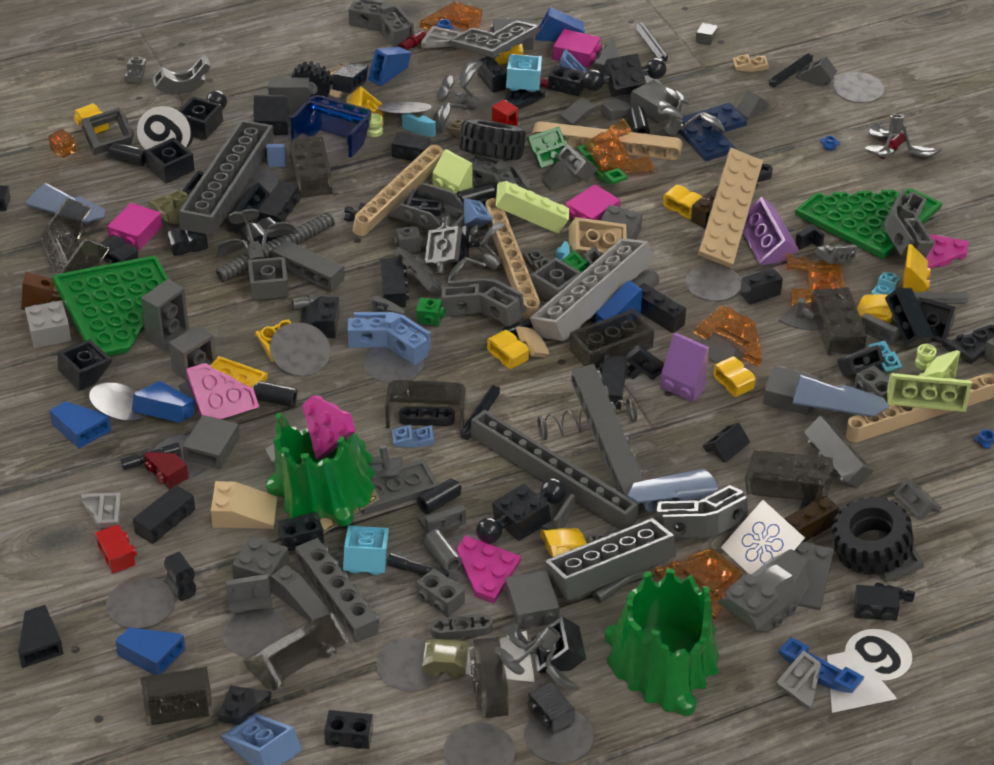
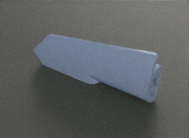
(50, 200)
(843, 399)
(677, 487)

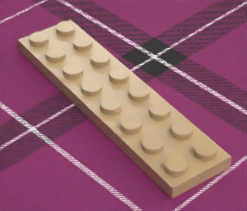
(730, 208)

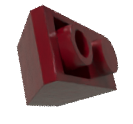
(167, 468)

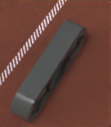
(477, 629)

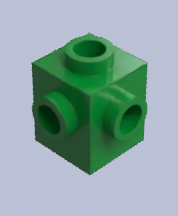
(430, 311)

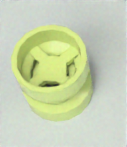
(375, 127)
(925, 354)

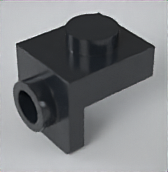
(808, 236)

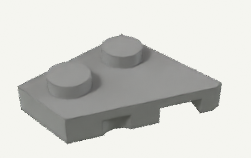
(438, 37)
(103, 508)
(801, 679)

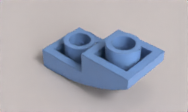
(407, 437)

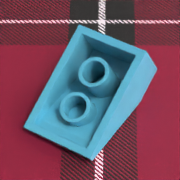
(523, 72)
(365, 549)

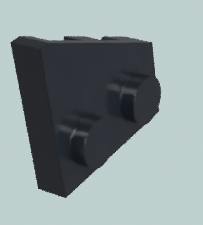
(241, 703)

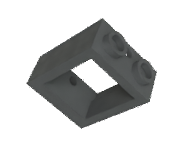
(96, 120)

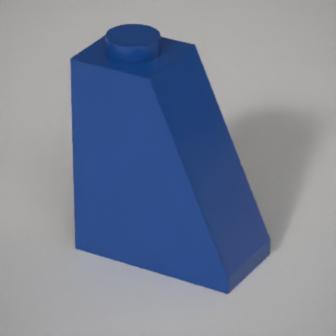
(554, 23)
(388, 64)
(624, 300)
(163, 402)
(79, 423)
(150, 648)

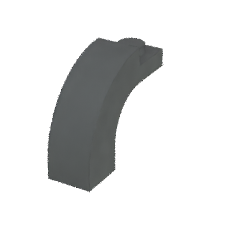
(182, 82)

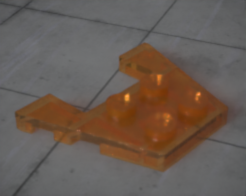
(458, 14)
(611, 153)
(819, 276)
(735, 327)
(708, 570)

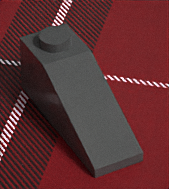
(297, 594)

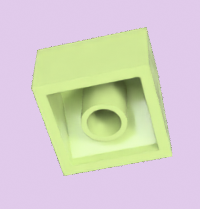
(452, 172)
(943, 366)

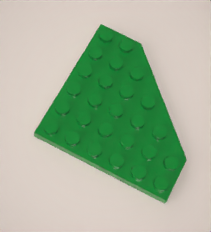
(860, 216)
(108, 300)

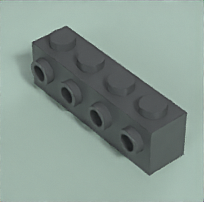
(310, 265)
(833, 444)

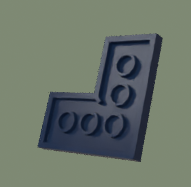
(708, 139)

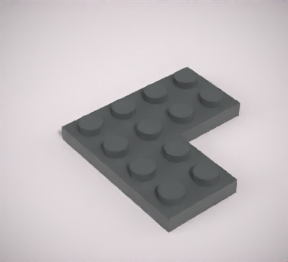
(494, 43)

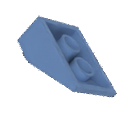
(263, 741)

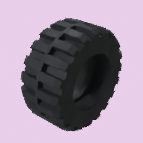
(492, 139)
(873, 555)

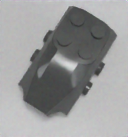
(427, 221)
(769, 592)

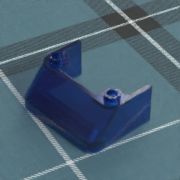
(332, 117)

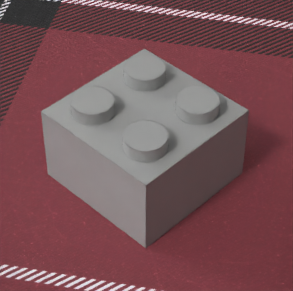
(48, 324)

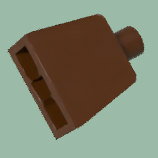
(38, 290)

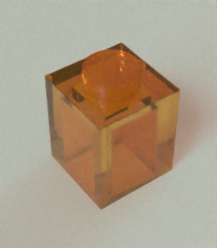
(62, 143)

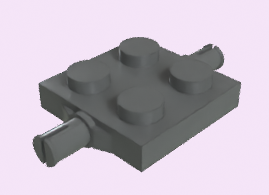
(443, 245)

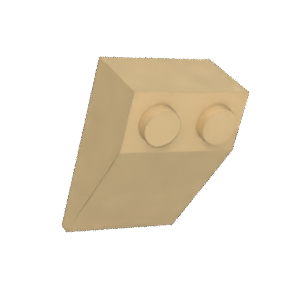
(590, 233)
(242, 507)

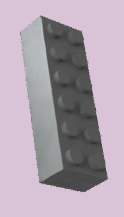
(610, 558)

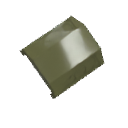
(169, 205)
(445, 656)

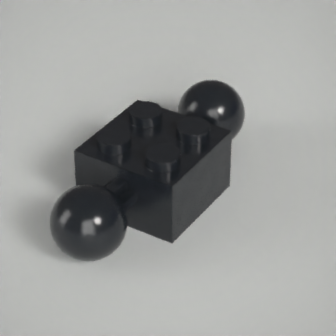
(624, 74)
(203, 114)
(521, 511)

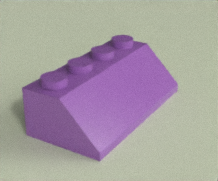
(767, 233)

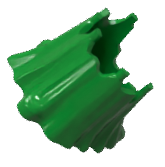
(325, 486)
(665, 641)

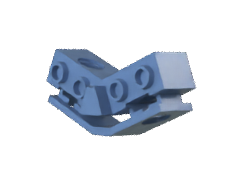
(389, 331)

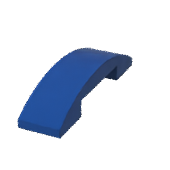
(829, 676)

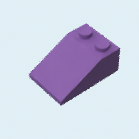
(685, 368)

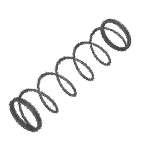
(544, 436)

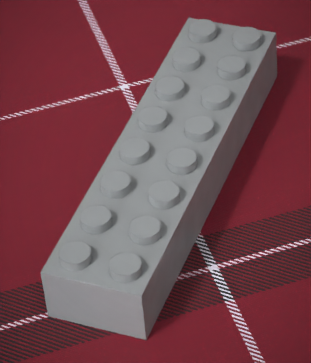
(592, 289)

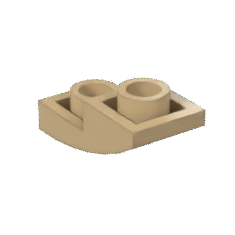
(744, 63)
(534, 342)

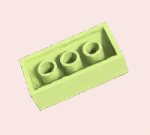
(531, 206)
(928, 392)

